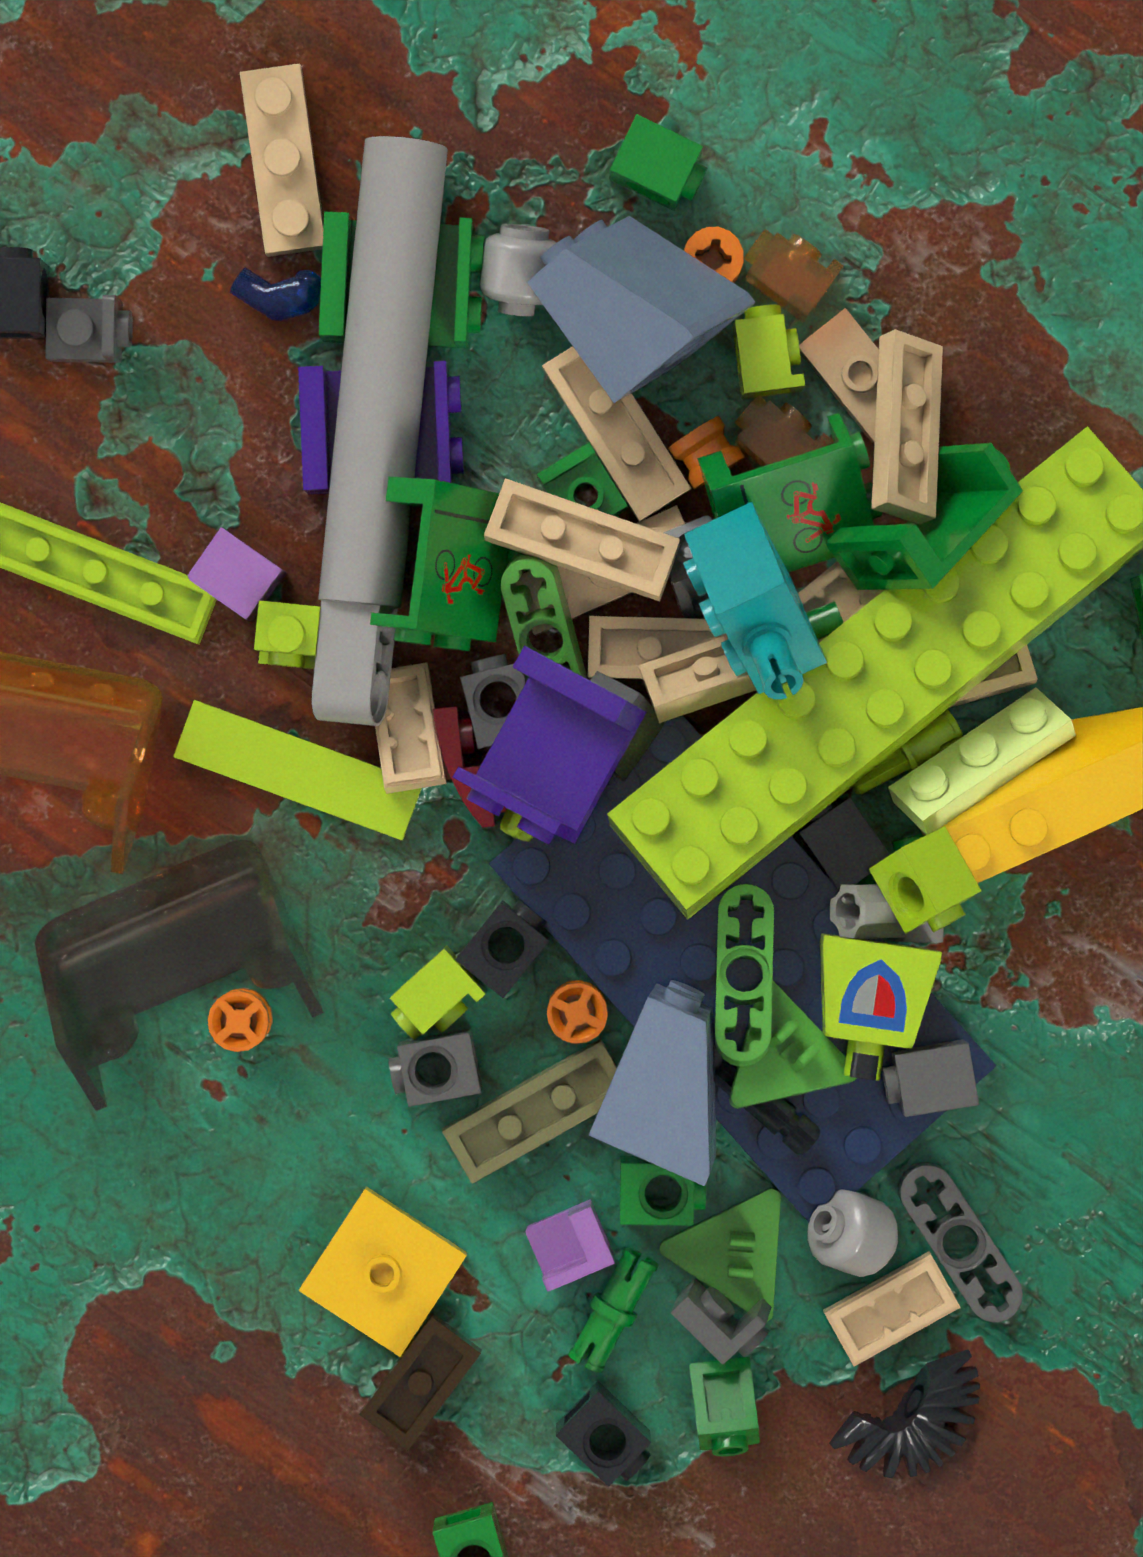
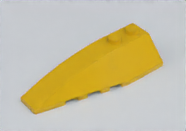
(1058, 798)

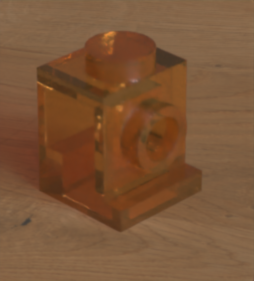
(790, 272)
(775, 433)

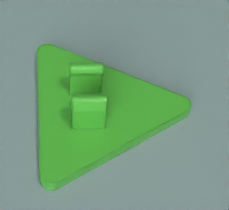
(796, 1061)
(733, 1250)

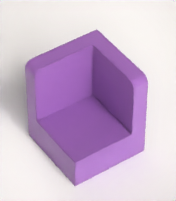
(236, 574)
(570, 1245)

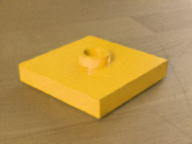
(383, 1271)

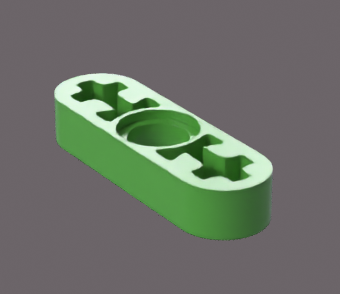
(551, 591)
(761, 930)

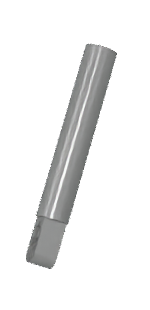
(377, 424)

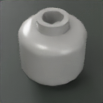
(508, 264)
(853, 1233)

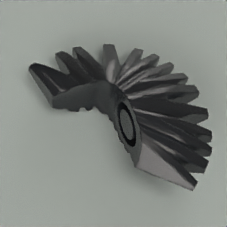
(917, 1422)

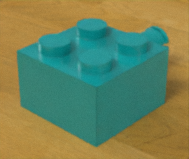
(752, 602)

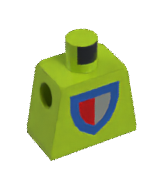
(873, 997)

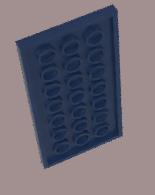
(635, 937)

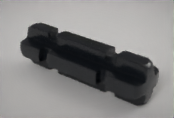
(775, 1115)

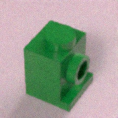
(580, 469)

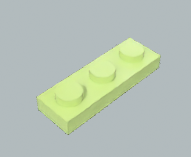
(982, 761)

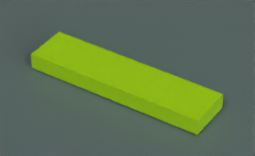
(103, 574)
(294, 769)

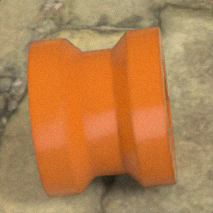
(730, 247)
(702, 442)
(580, 1025)
(232, 1026)

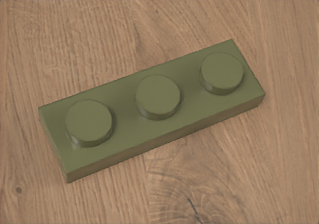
(532, 1112)

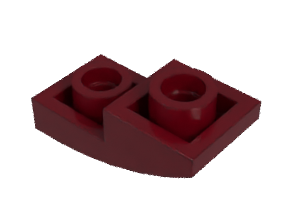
(455, 741)

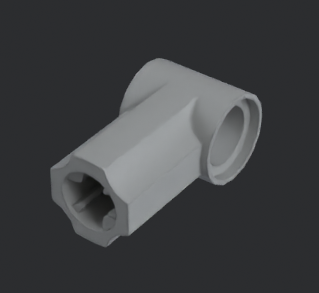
(865, 914)

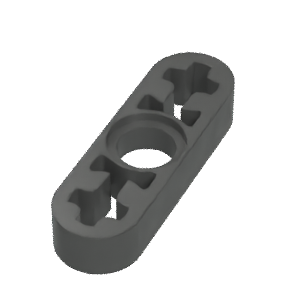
(971, 1287)

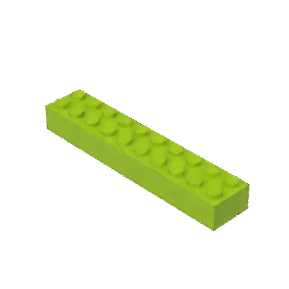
(883, 679)

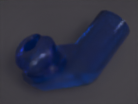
(278, 300)

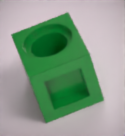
(658, 164)
(639, 1210)
(469, 1527)

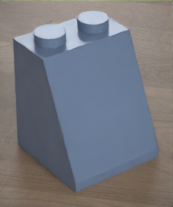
(633, 302)
(665, 1086)

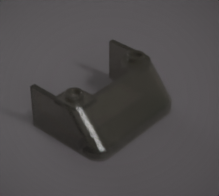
(161, 943)

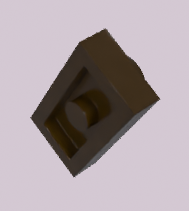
(420, 1382)

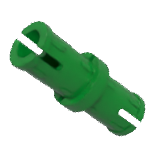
(613, 1310)

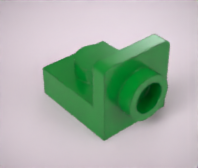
(725, 1406)

